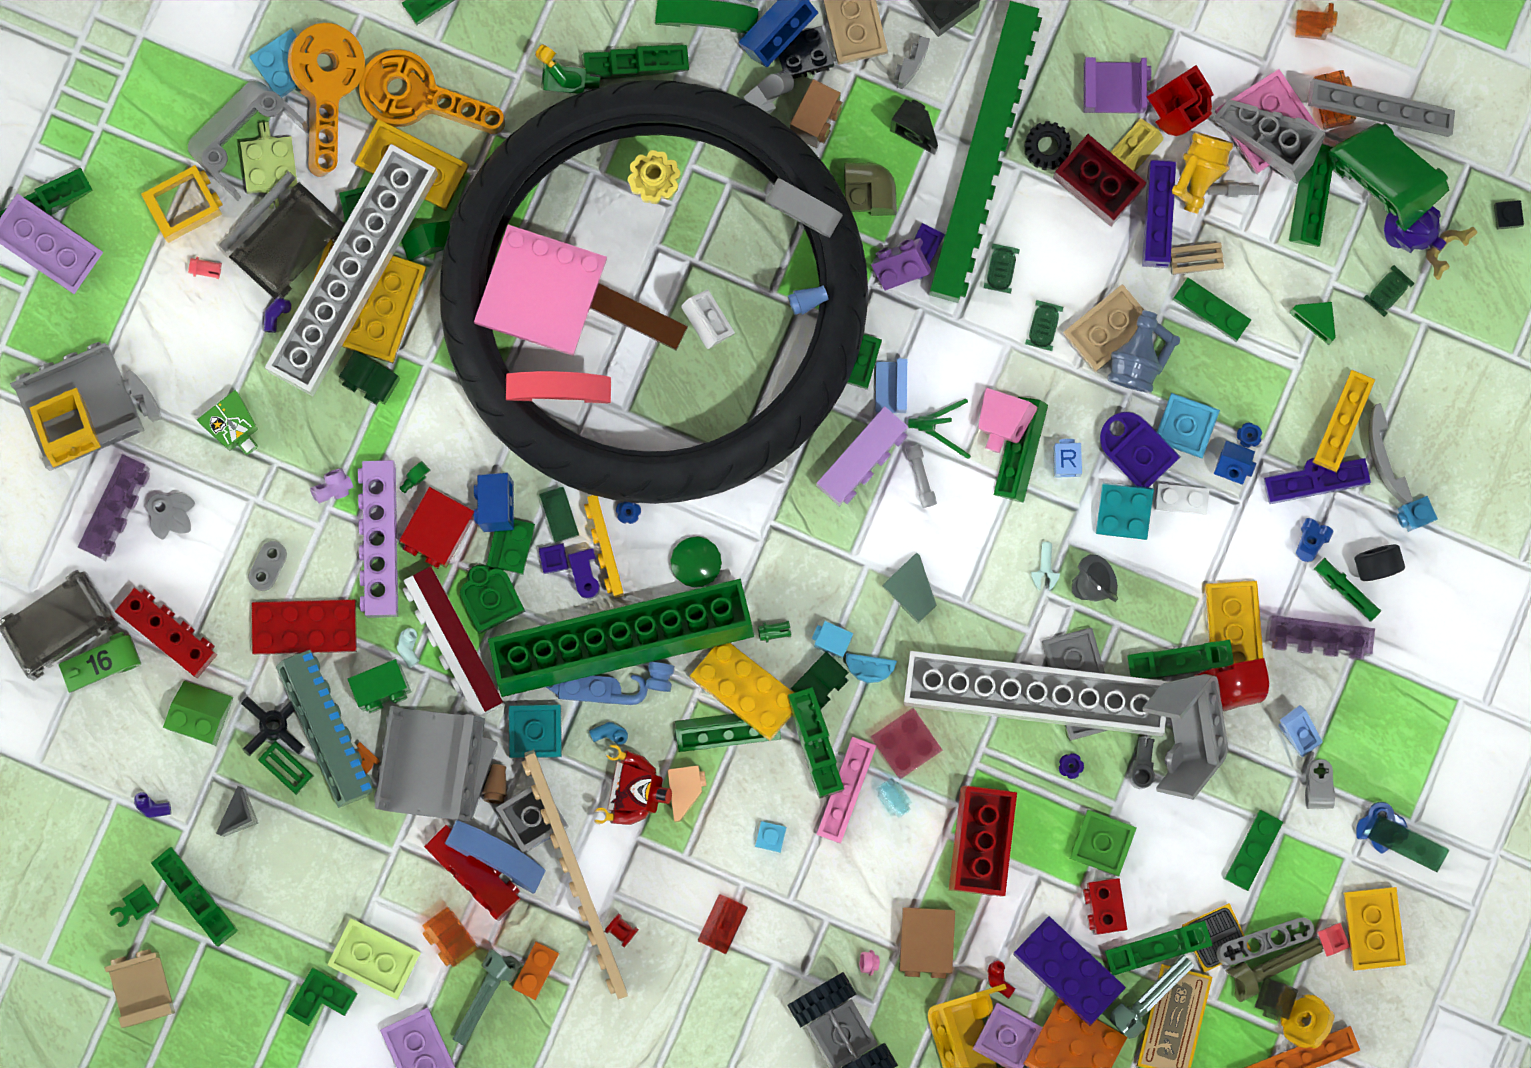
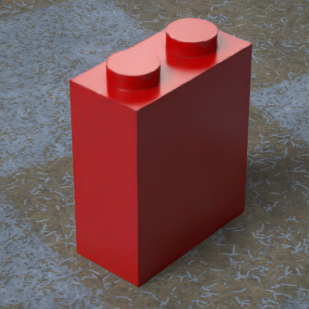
(436, 528)

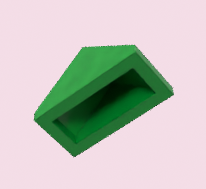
(425, 239)
(1317, 318)

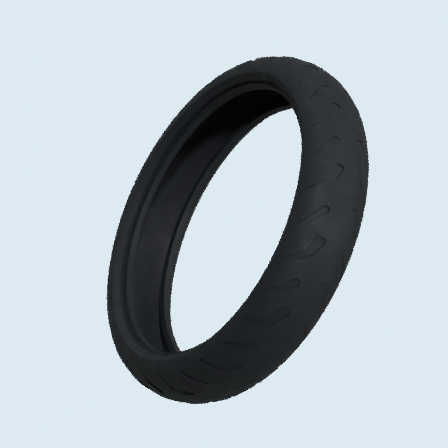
(615, 114)

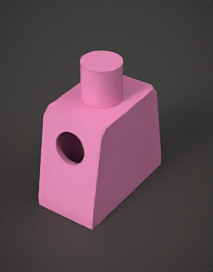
(1004, 418)

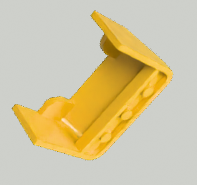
(958, 1026)

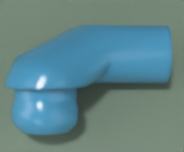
(611, 731)

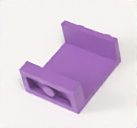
(1116, 86)

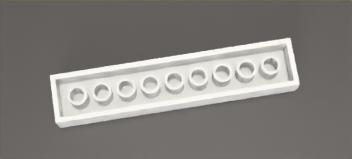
(351, 270)
(1032, 693)

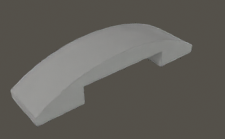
(1397, 487)

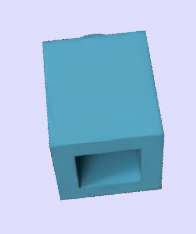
(832, 639)

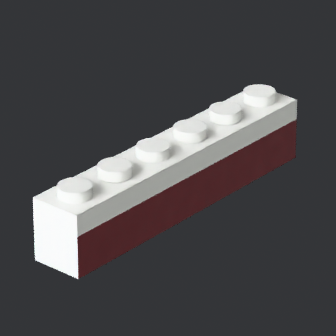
(453, 641)

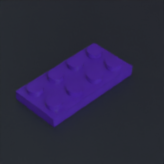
(1069, 971)

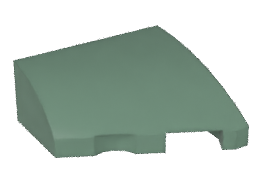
(912, 589)

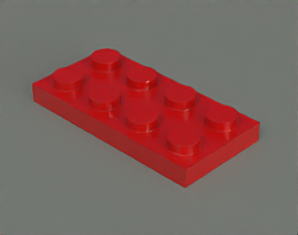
(304, 626)

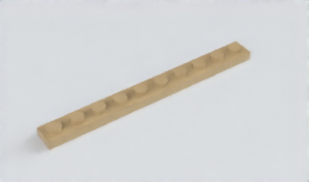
(578, 885)

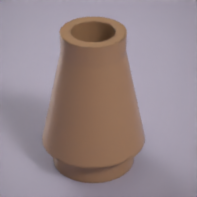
(495, 787)

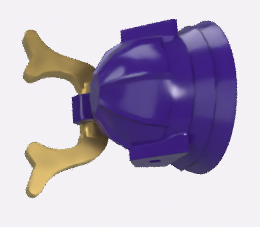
(1424, 234)

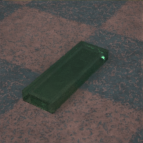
(1408, 843)

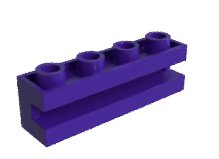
(1159, 214)

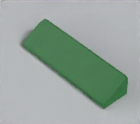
(1312, 201)
(1020, 457)
(716, 732)

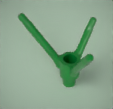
(928, 424)

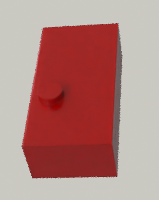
(983, 841)

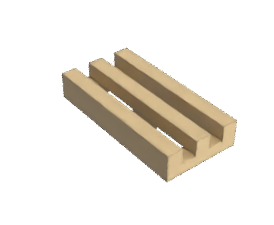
(1197, 248)

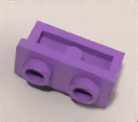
(900, 264)

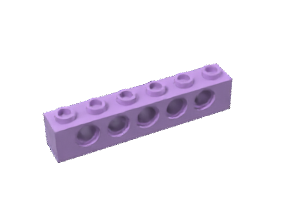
(387, 604)

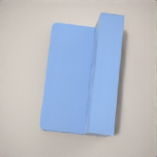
(891, 386)

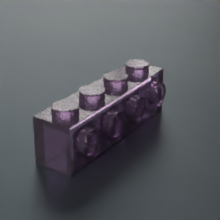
(114, 507)
(1320, 636)

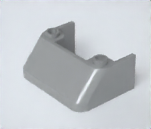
(208, 141)
(1197, 730)

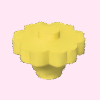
(654, 177)

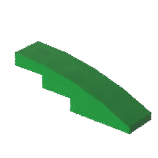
(637, 62)
(59, 192)
(815, 742)
(194, 896)

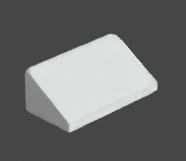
(707, 319)

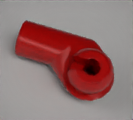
(996, 978)

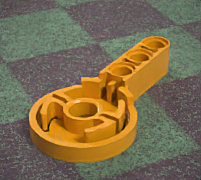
(326, 86)
(419, 95)

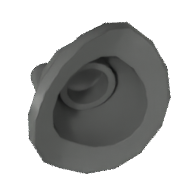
(1095, 580)

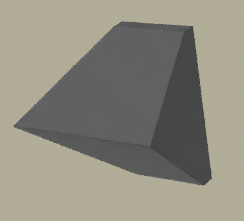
(238, 814)

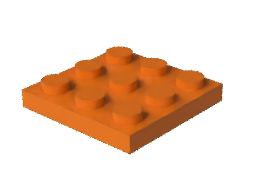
(1072, 1043)

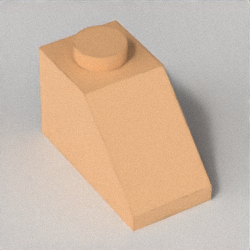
(686, 788)

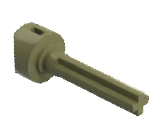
(1247, 980)

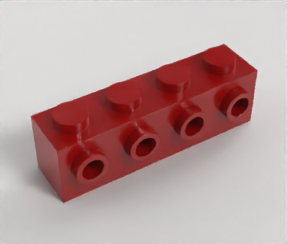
(166, 633)

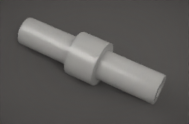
(1233, 189)

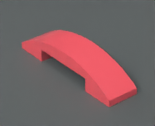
(558, 385)

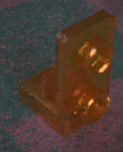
(1315, 24)

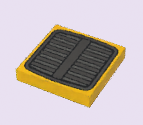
(1222, 928)

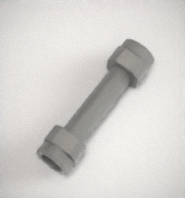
(915, 456)

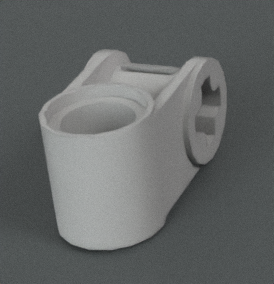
(1319, 791)

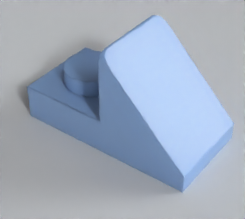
(1300, 731)

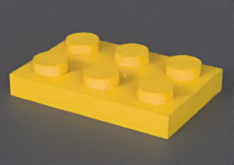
(1374, 928)

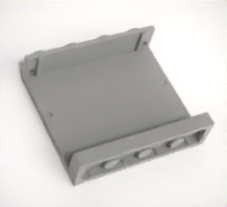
(101, 388)
(429, 763)

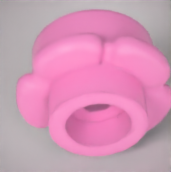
(869, 962)

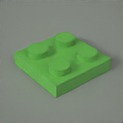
(1103, 843)

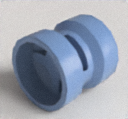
(659, 676)

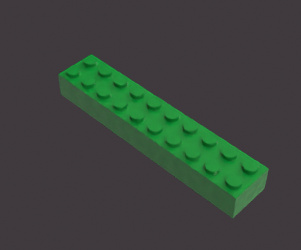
(620, 637)

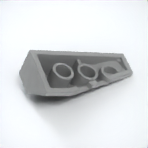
(1279, 140)

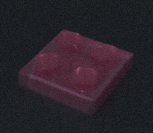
(906, 743)

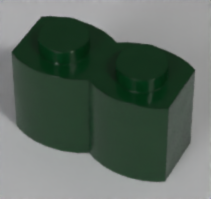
(368, 377)
(823, 677)

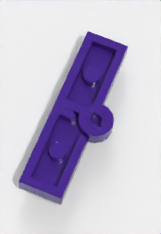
(1316, 481)

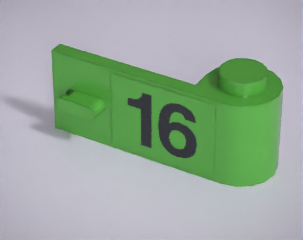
(100, 662)

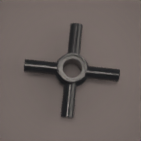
(271, 734)

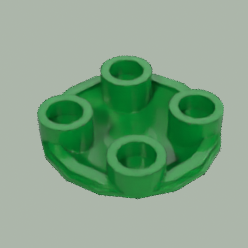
(696, 562)

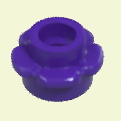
(1071, 759)

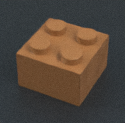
(815, 113)

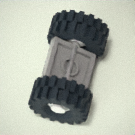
(841, 1031)

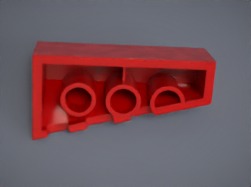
(475, 876)

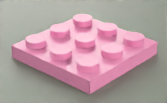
(1270, 95)

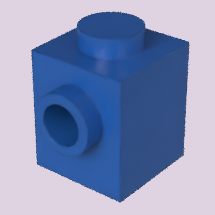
(1235, 463)

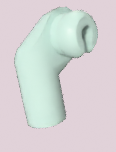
(405, 646)

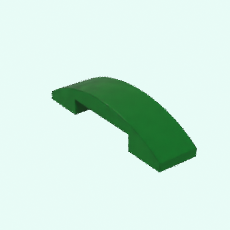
(706, 14)
(1181, 660)
(1158, 948)

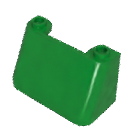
(1390, 172)

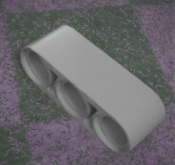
(803, 208)

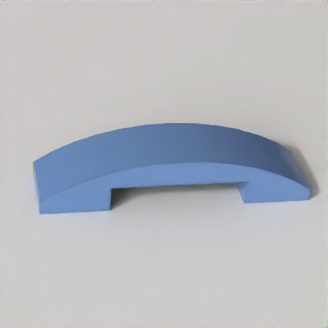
(496, 854)

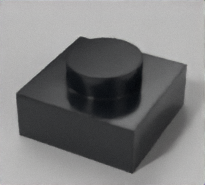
(1509, 214)

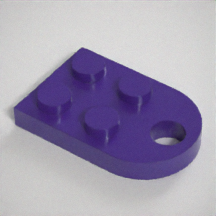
(1139, 451)

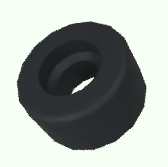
(1379, 562)

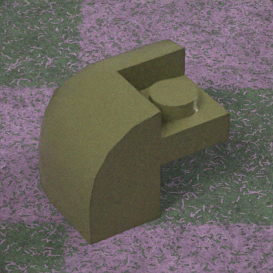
(870, 189)

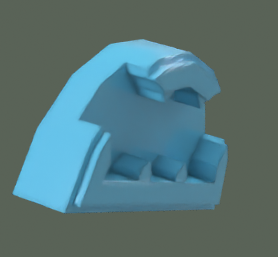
(869, 668)

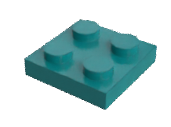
(1124, 511)
(535, 729)

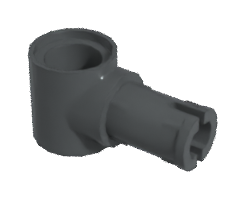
(1143, 762)

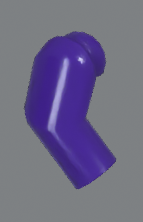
(273, 311)

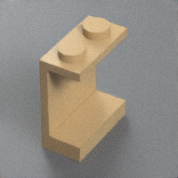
(140, 988)

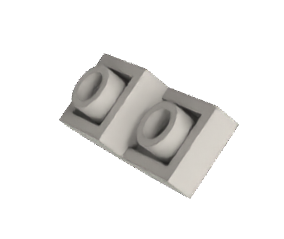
(909, 68)
(139, 390)

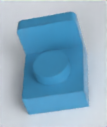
(1416, 514)

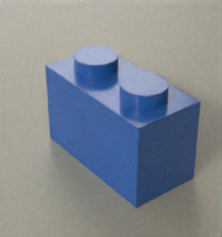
(495, 502)

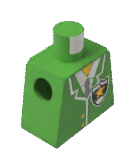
(231, 423)

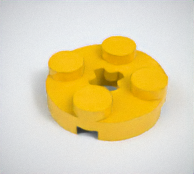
(1317, 1030)

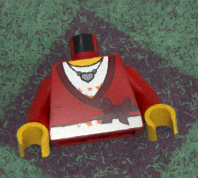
(633, 790)

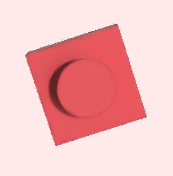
(1333, 939)

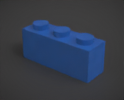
(777, 29)

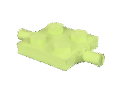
(267, 162)

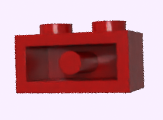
(1106, 906)

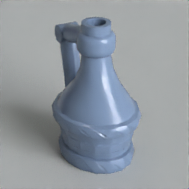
(1136, 362)

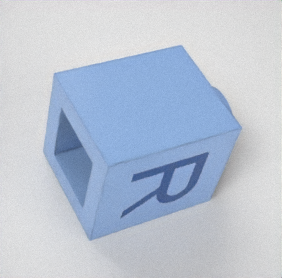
(1067, 459)

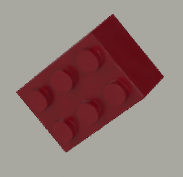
(1099, 180)

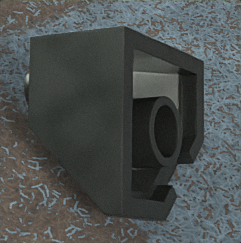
(915, 125)

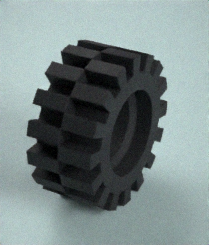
(1047, 130)

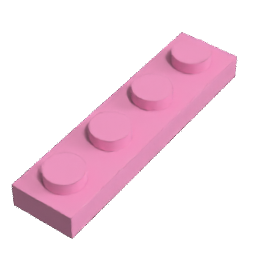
(842, 804)

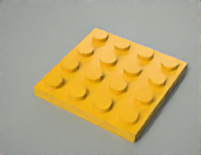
(387, 310)

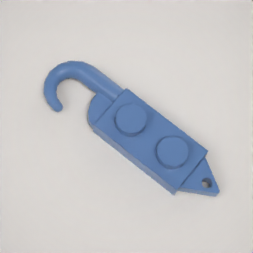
(599, 690)

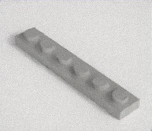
(1381, 107)

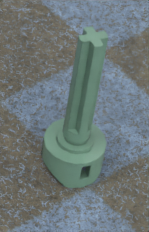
(499, 969)
(1129, 1019)

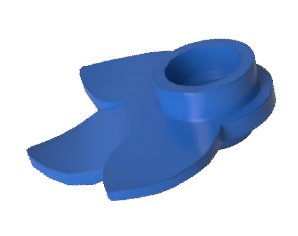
(1365, 824)

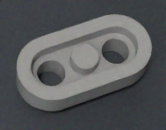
(267, 565)

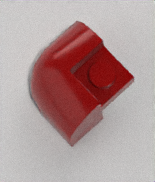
(1182, 102)
(1241, 683)

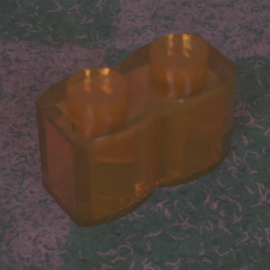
(450, 937)

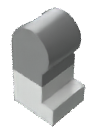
(770, 90)

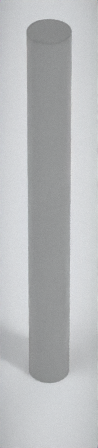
(257, 211)

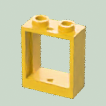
(172, 233)
(83, 440)

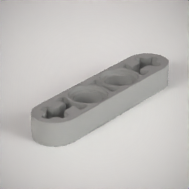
(1265, 941)

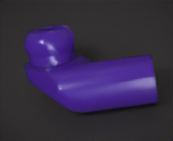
(149, 807)

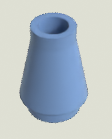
(807, 299)

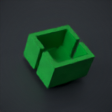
(379, 686)

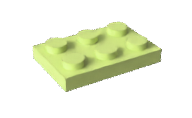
(374, 959)

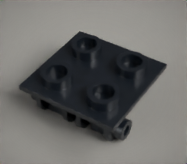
(807, 53)

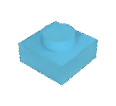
(770, 837)

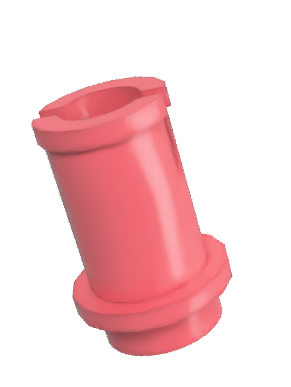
(204, 268)

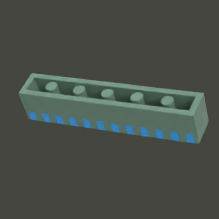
(324, 728)

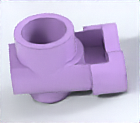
(336, 485)

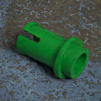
(772, 631)

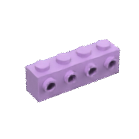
(862, 456)

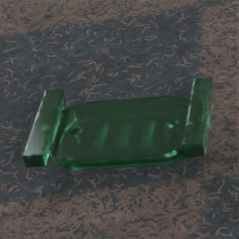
(1001, 268)
(1388, 290)
(1044, 325)

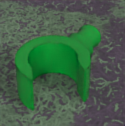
(415, 476)

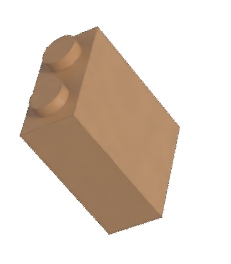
(927, 942)

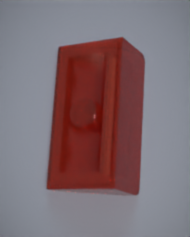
(722, 924)

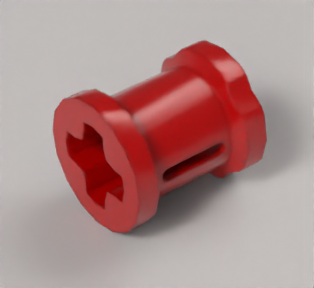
(621, 930)

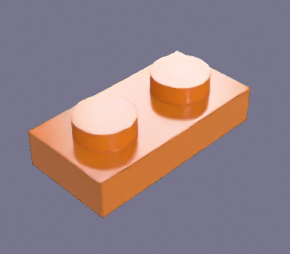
(535, 970)

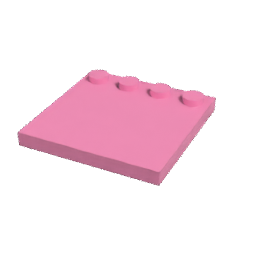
(540, 290)

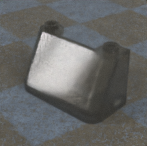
(287, 242)
(57, 624)

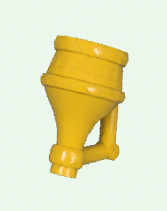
(1205, 163)

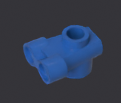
(1312, 539)

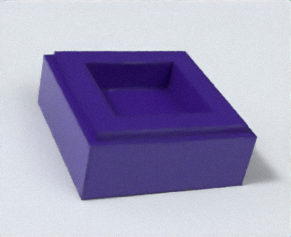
(553, 558)

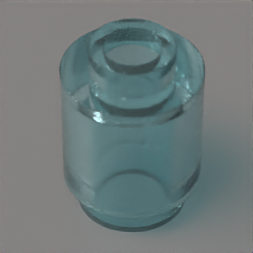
(894, 798)

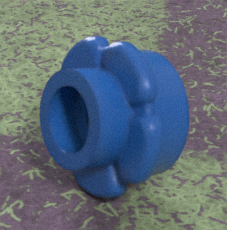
(1256, 433)
(628, 518)

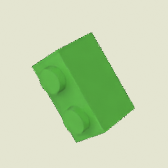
(198, 713)

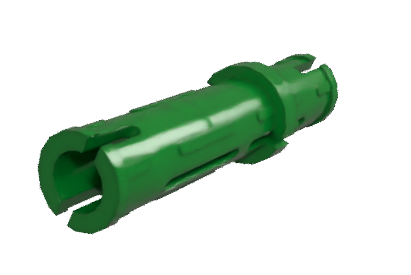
(1339, 582)

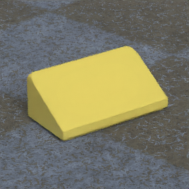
(1138, 144)

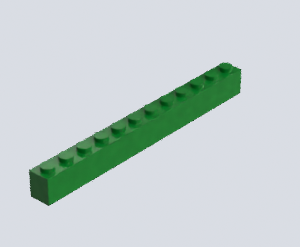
(984, 152)

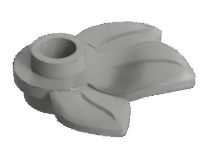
(173, 515)

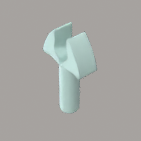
(1046, 554)

